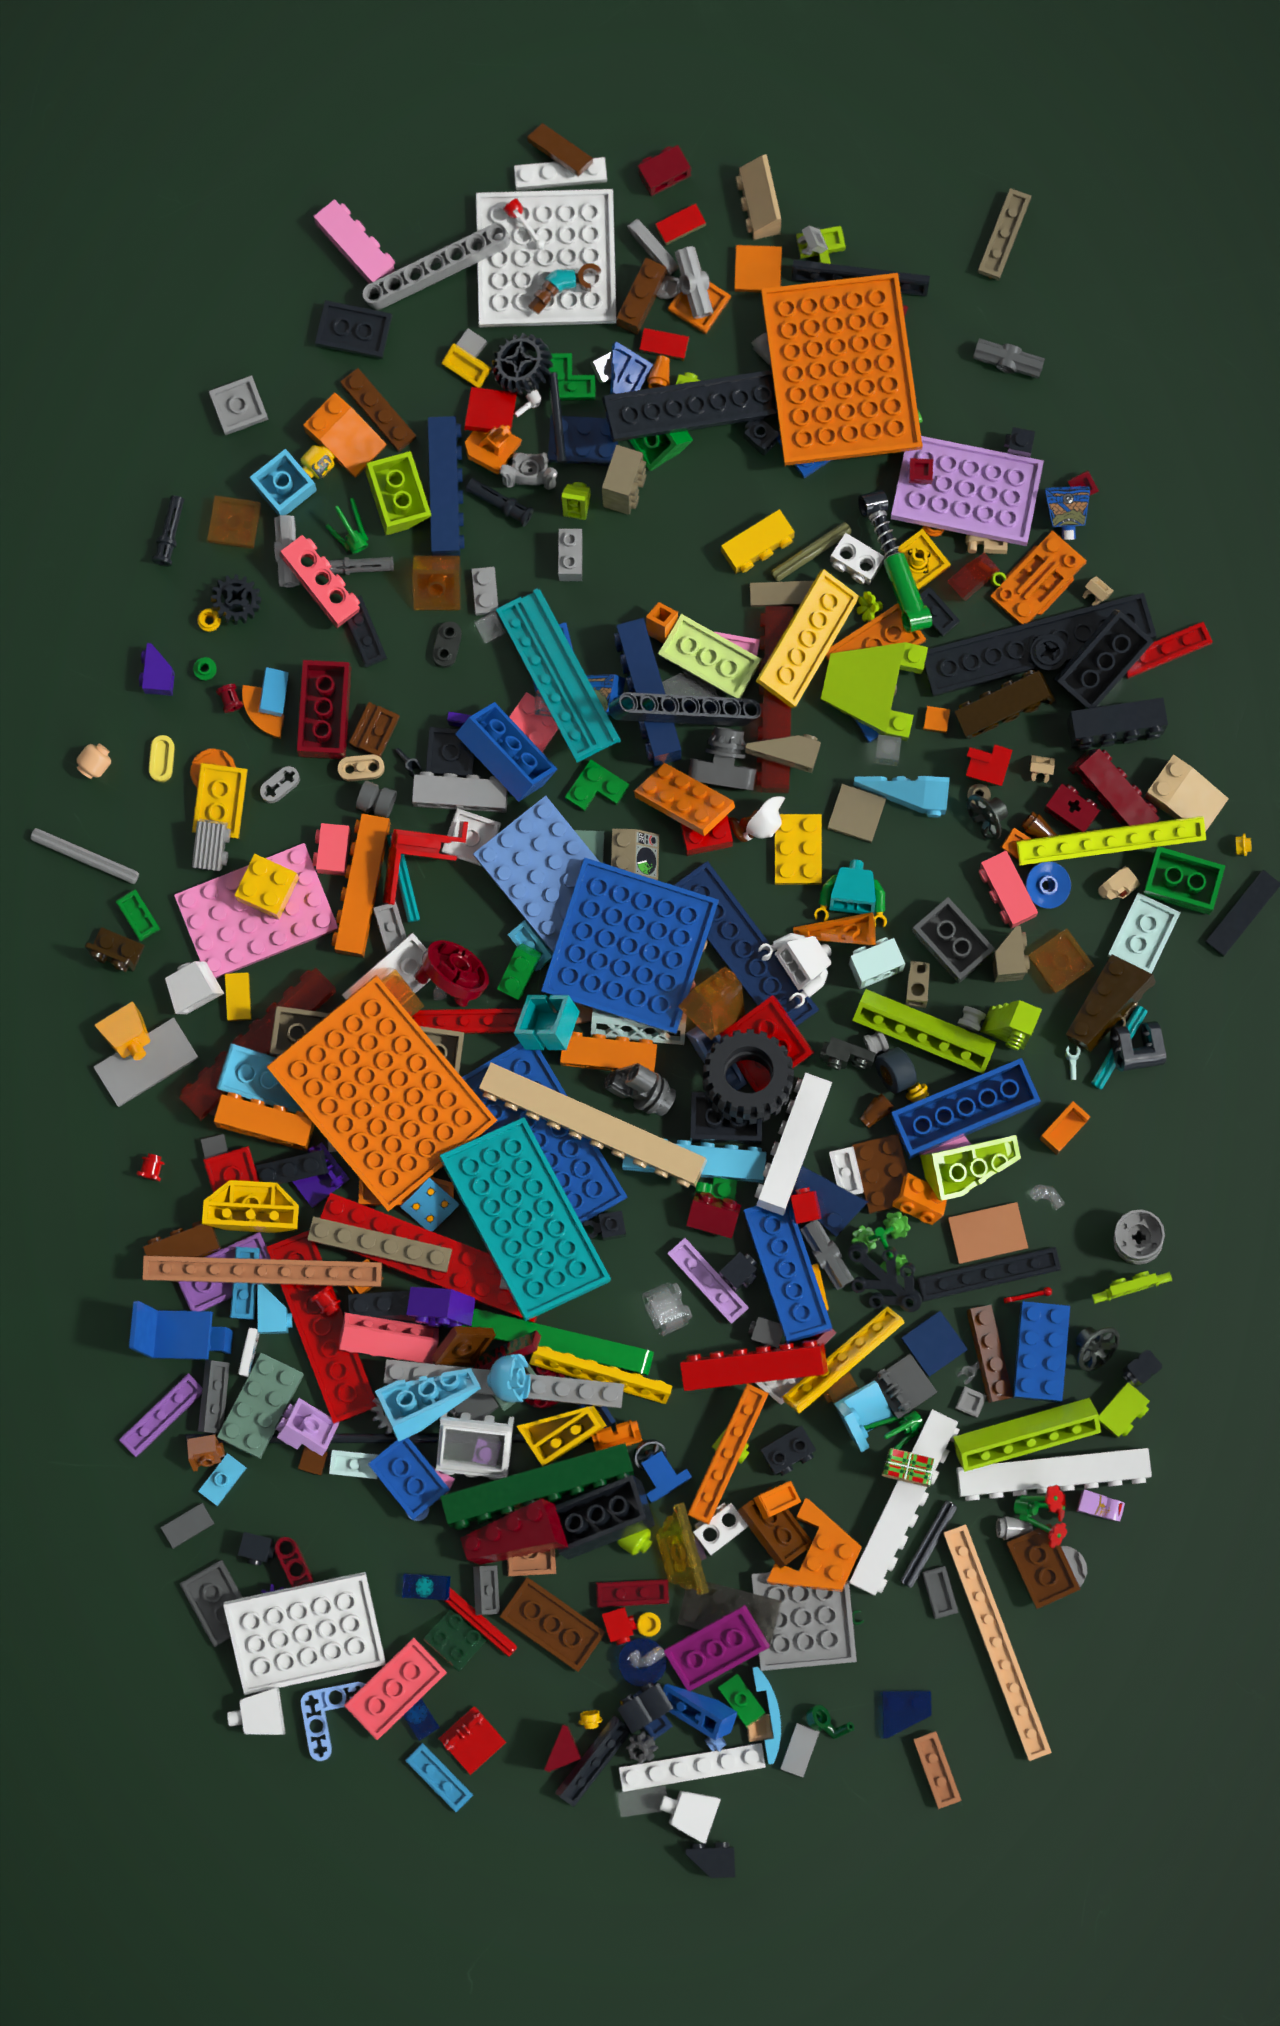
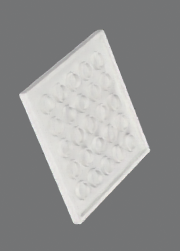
(575, 232)

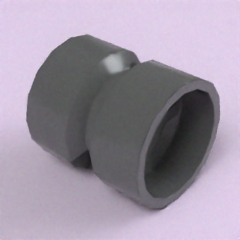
(376, 799)

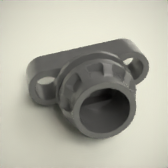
(726, 746)
(646, 1087)

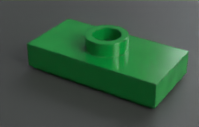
(138, 915)
(741, 1700)

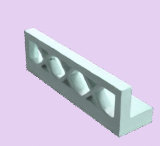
(638, 1032)

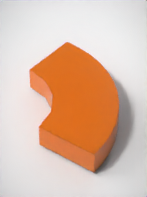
(265, 722)

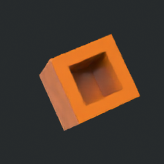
(661, 622)

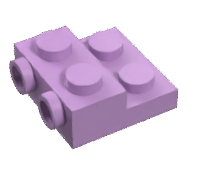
(307, 1427)

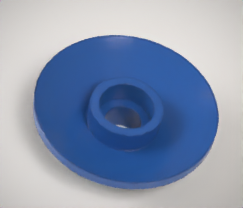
(1058, 885)

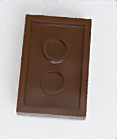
(881, 1171)
(778, 1534)
(1042, 1567)

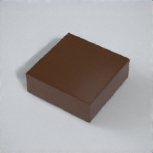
(312, 1461)

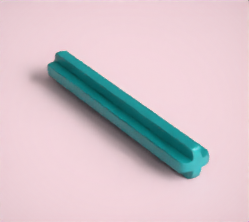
(406, 889)
(1109, 1063)

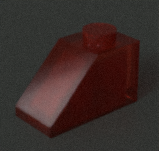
(973, 576)

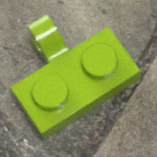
(833, 239)

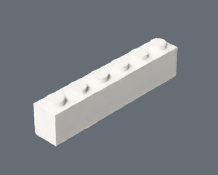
(793, 1144)

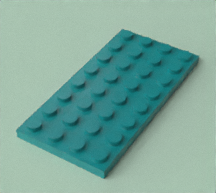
(524, 1219)

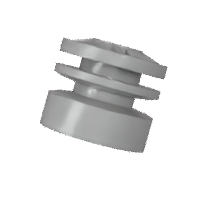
(1141, 1223)

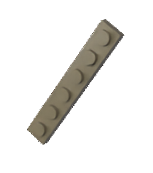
(380, 1244)

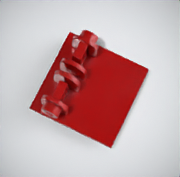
(472, 1740)

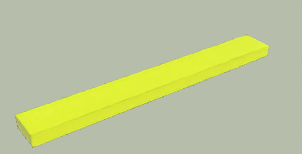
(1111, 840)

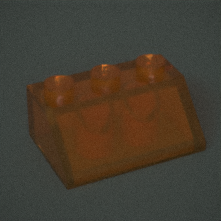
(715, 1003)

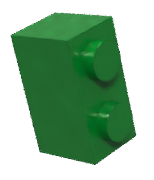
(520, 971)

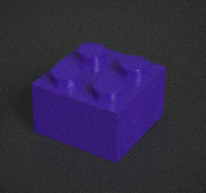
(440, 1307)

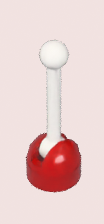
(514, 210)

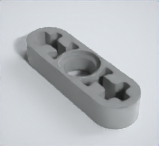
(652, 246)

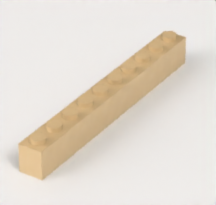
(592, 1124)

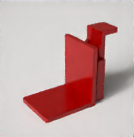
(415, 844)

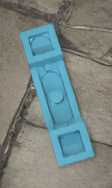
(763, 1684)

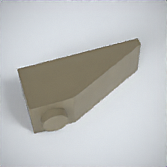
(790, 751)

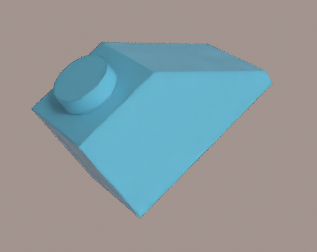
(272, 1314)

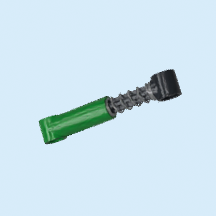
(914, 613)

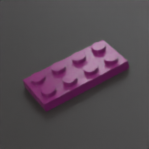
(716, 1648)

